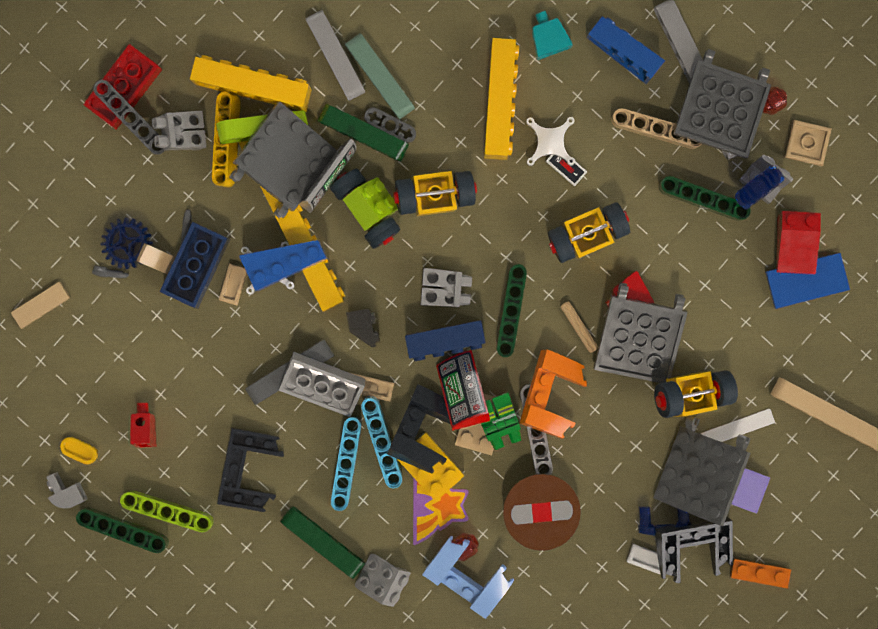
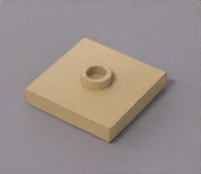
(808, 143)

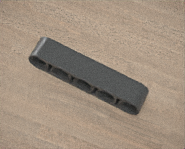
(122, 110)
(270, 383)

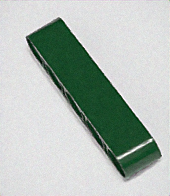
(363, 132)
(694, 198)
(517, 302)
(112, 530)
(322, 542)

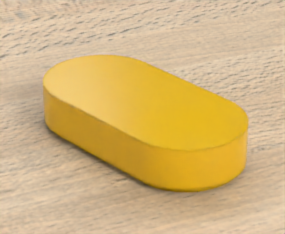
(79, 450)

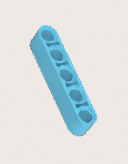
(381, 451)
(341, 471)

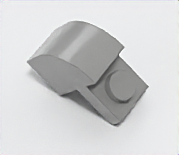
(63, 496)

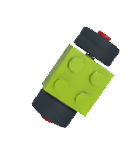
(369, 205)

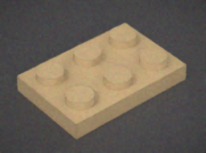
(474, 436)

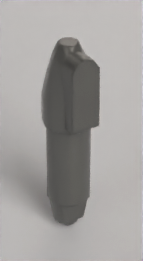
(187, 219)
(104, 272)

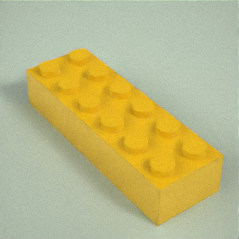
(250, 84)
(500, 96)

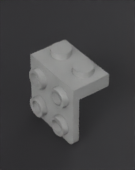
(382, 580)

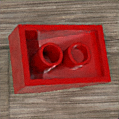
(798, 242)

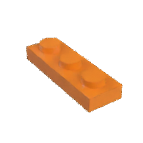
(760, 573)

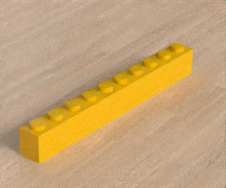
(296, 232)

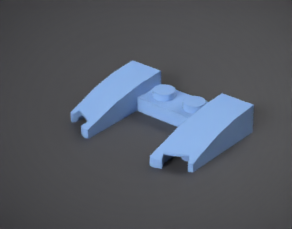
(481, 598)

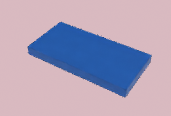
(797, 288)

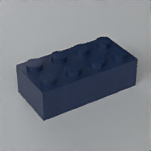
(195, 265)
(445, 339)

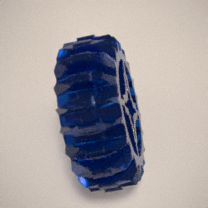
(759, 187)
(110, 248)

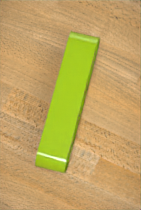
(243, 128)
(157, 511)

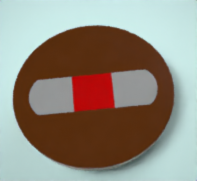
(541, 512)

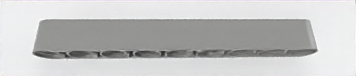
(680, 41)

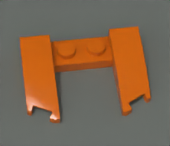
(534, 413)

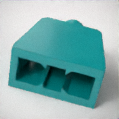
(549, 36)

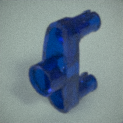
(647, 528)

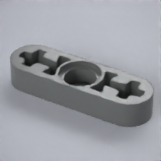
(375, 123)

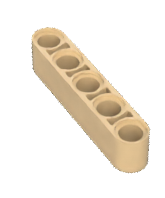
(647, 130)

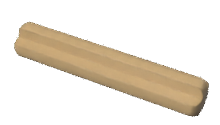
(579, 327)

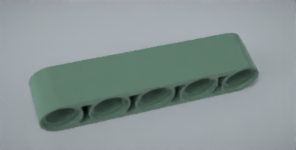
(379, 76)

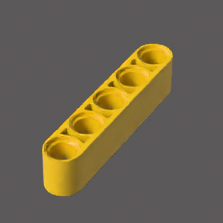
(220, 150)

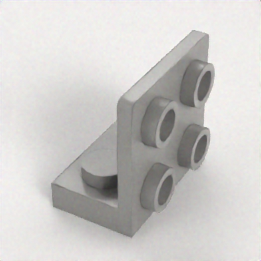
(759, 166)

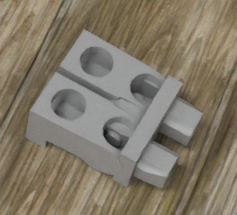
(180, 131)
(450, 290)

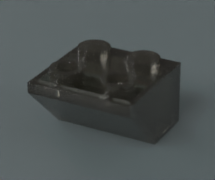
(362, 326)

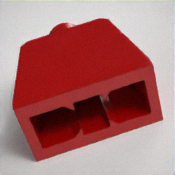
(636, 291)
(144, 435)

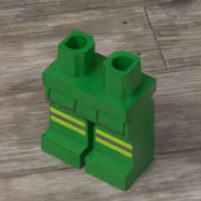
(503, 424)

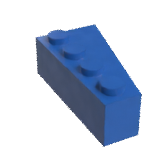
(625, 49)
(280, 263)

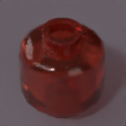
(775, 101)
(471, 549)

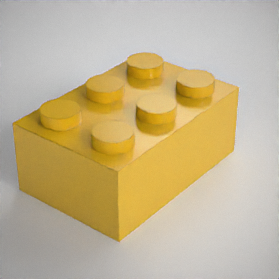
(442, 478)

